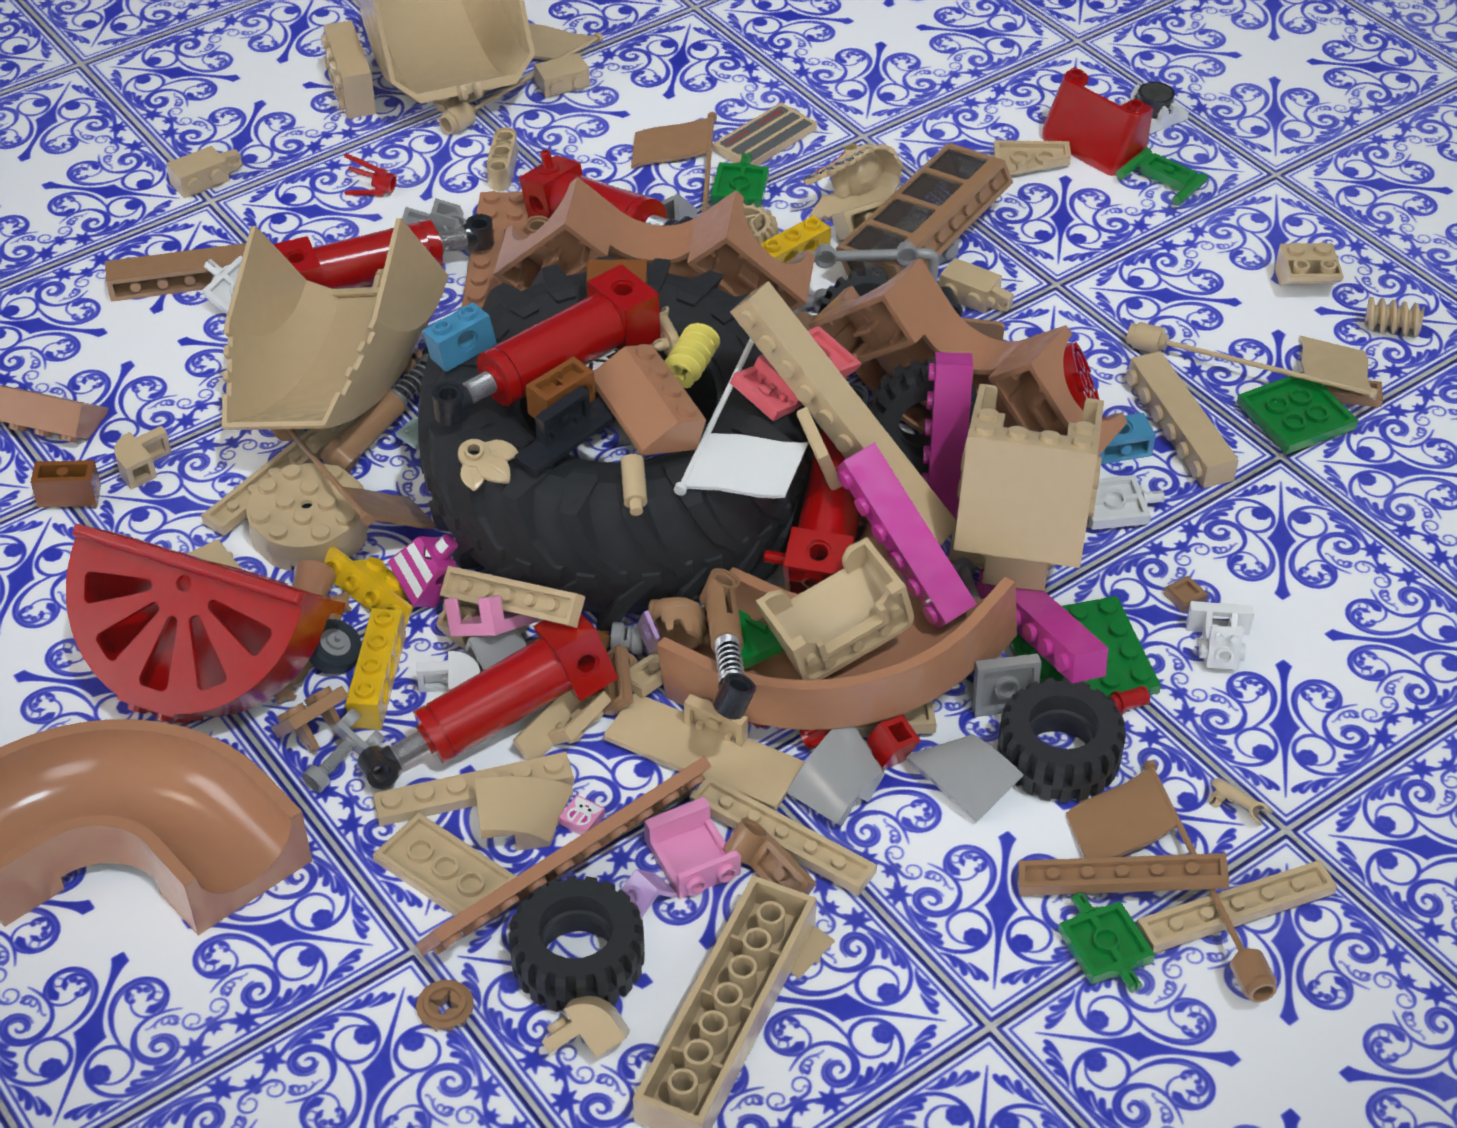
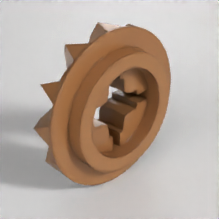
(437, 995)

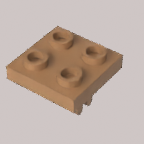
(297, 717)

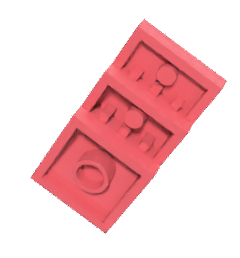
(771, 393)

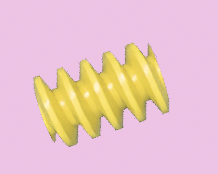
(692, 353)

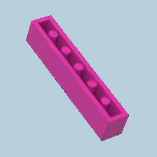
(948, 424)
(905, 536)
(1056, 634)

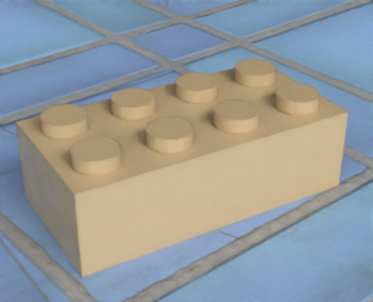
(348, 69)

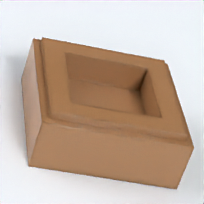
(1184, 592)

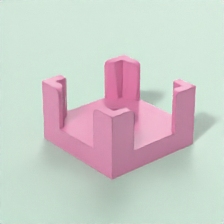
(489, 622)

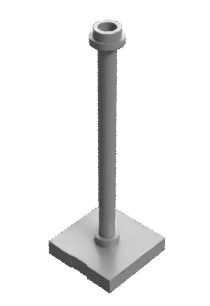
(1000, 677)

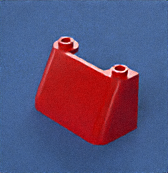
(1096, 127)

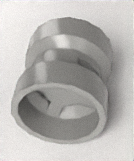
(634, 640)

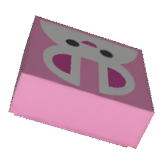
(581, 815)

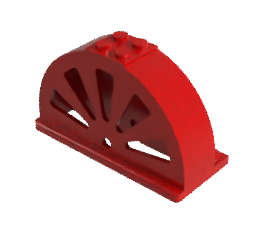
(186, 630)

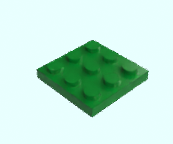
(1297, 413)

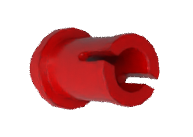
(1130, 699)

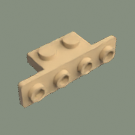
(560, 723)

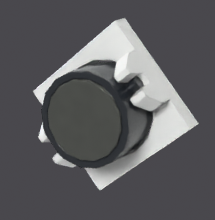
(1161, 98)

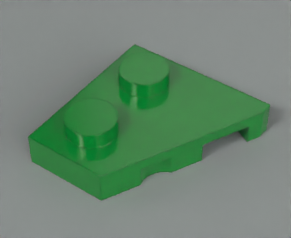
(758, 641)

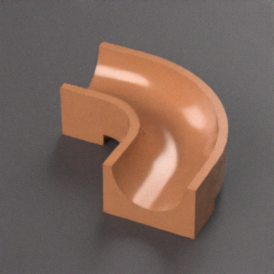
(592, 227)
(914, 320)
(871, 689)
(148, 800)

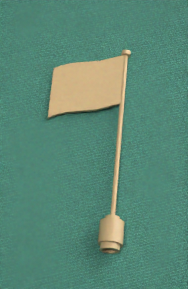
(548, 45)
(1320, 360)

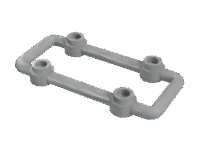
(827, 257)

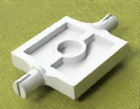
(223, 283)
(1122, 503)

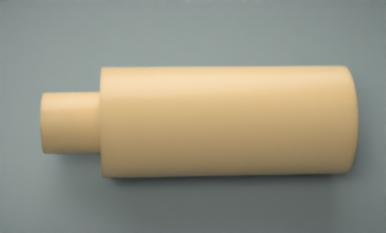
(634, 483)

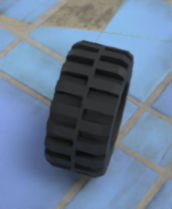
(897, 395)
(1067, 709)
(570, 908)

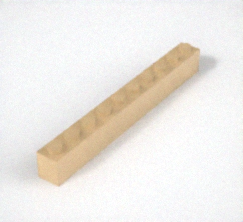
(831, 397)

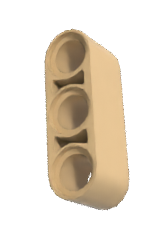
(502, 159)

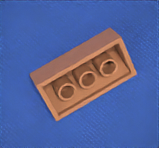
(649, 401)
(49, 414)

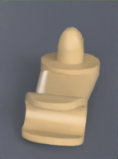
(667, 333)
(1233, 794)

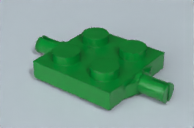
(742, 177)
(1106, 942)

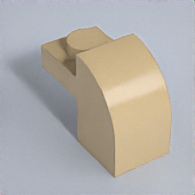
(137, 455)
(594, 1020)

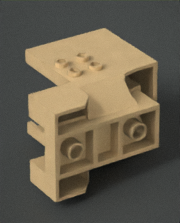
(1026, 493)

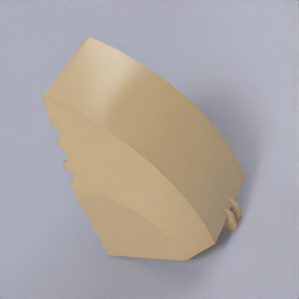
(448, 45)
(320, 352)

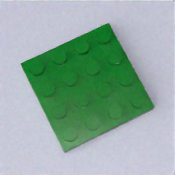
(1126, 658)

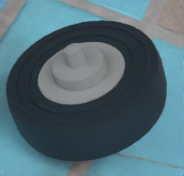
(337, 648)

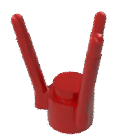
(381, 179)

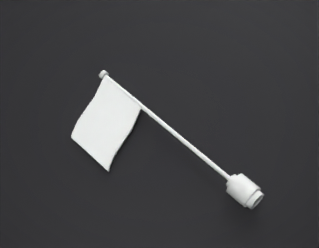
(739, 461)

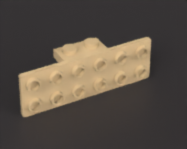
(684, 737)

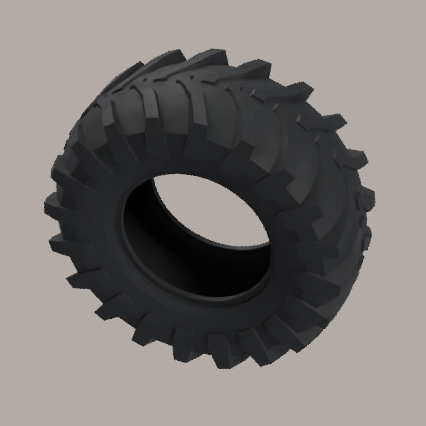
(571, 519)

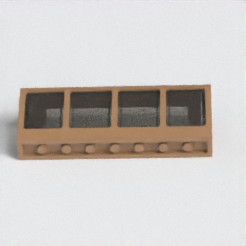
(930, 207)

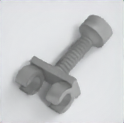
(317, 777)

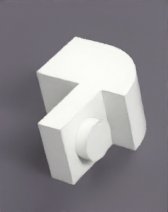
(447, 674)

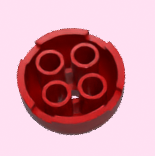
(1078, 375)

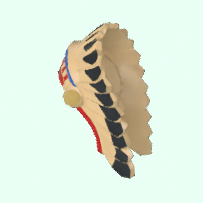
(858, 178)

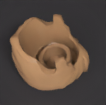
(679, 620)

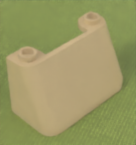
(841, 614)

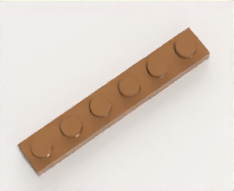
(1123, 874)

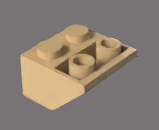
(1308, 264)

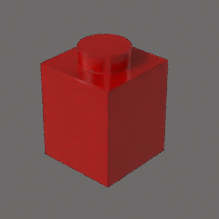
(892, 741)

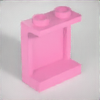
(690, 848)

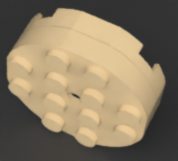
(303, 515)

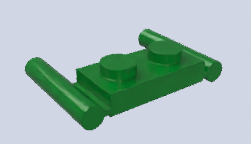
(1166, 172)

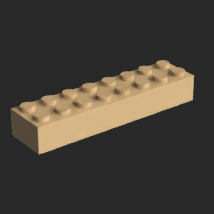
(726, 1008)

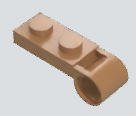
(768, 857)

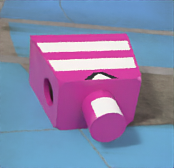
(423, 567)

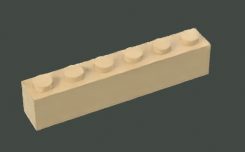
(1182, 420)

